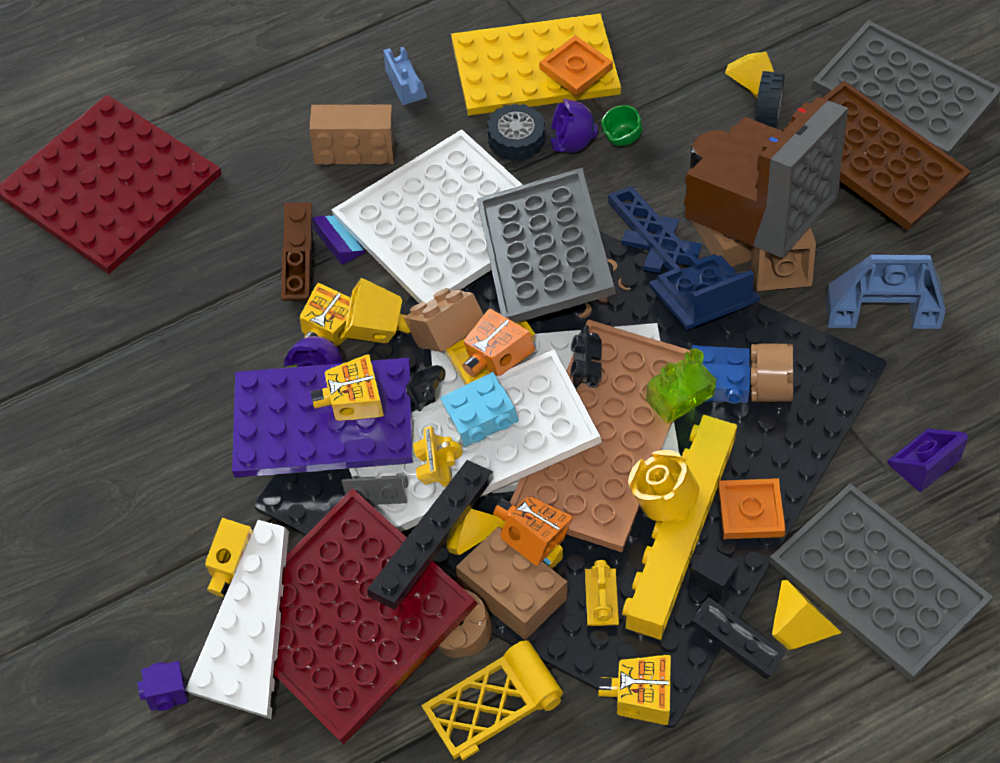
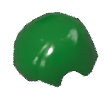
(622, 125)

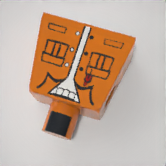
(496, 345)
(532, 527)

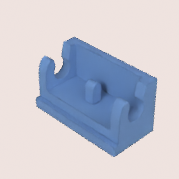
(403, 77)

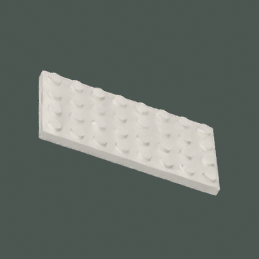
(549, 429)

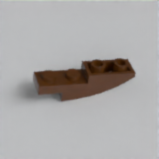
(297, 252)

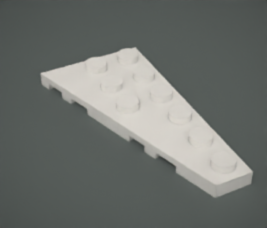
(245, 635)

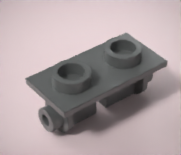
(379, 490)

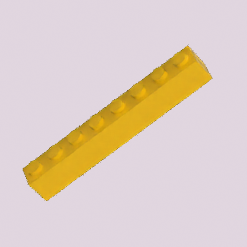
(676, 541)

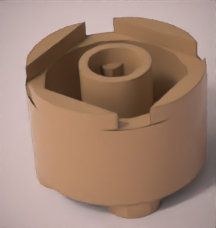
(772, 372)
(471, 636)

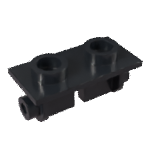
(583, 369)
(424, 383)

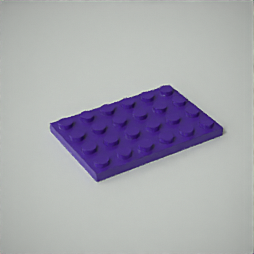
(284, 434)

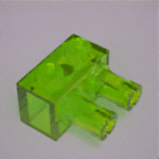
(681, 387)

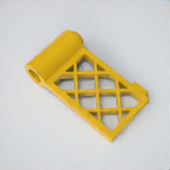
(531, 683)

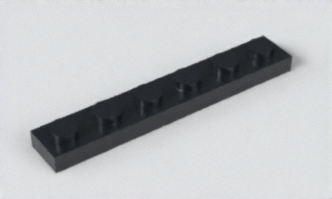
(430, 534)

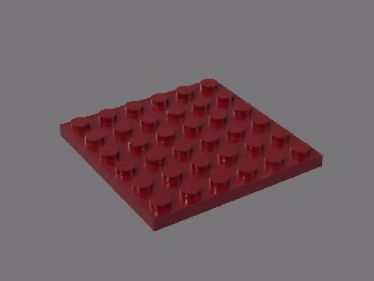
(108, 183)
(338, 644)

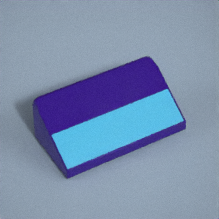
(337, 238)

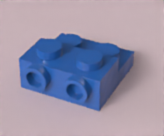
(731, 370)

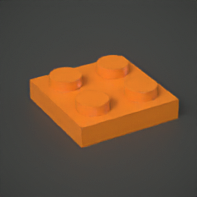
(576, 65)
(751, 508)

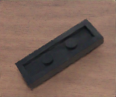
(737, 638)

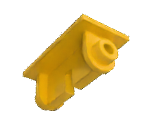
(601, 595)

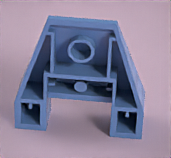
(888, 280)

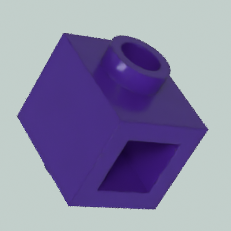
(163, 686)

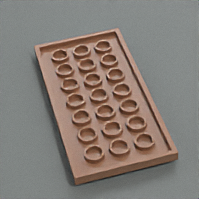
(595, 481)

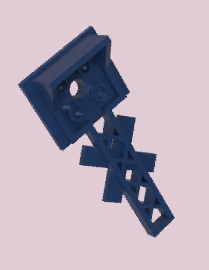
(692, 294)

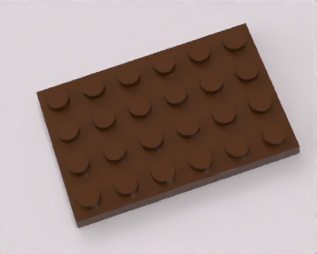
(891, 161)

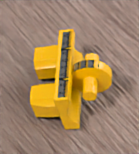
(440, 455)

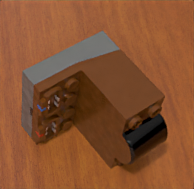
(768, 181)

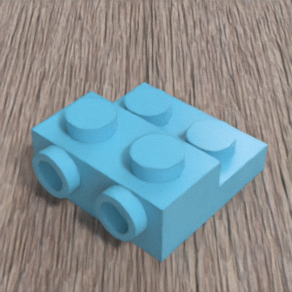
(479, 409)

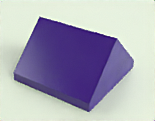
(929, 456)

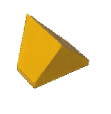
(749, 70)
(472, 531)
(799, 620)

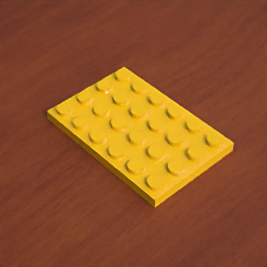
(503, 63)

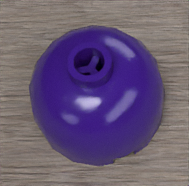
(573, 127)
(313, 351)

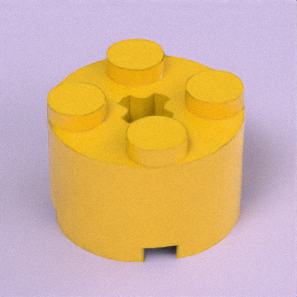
(664, 486)

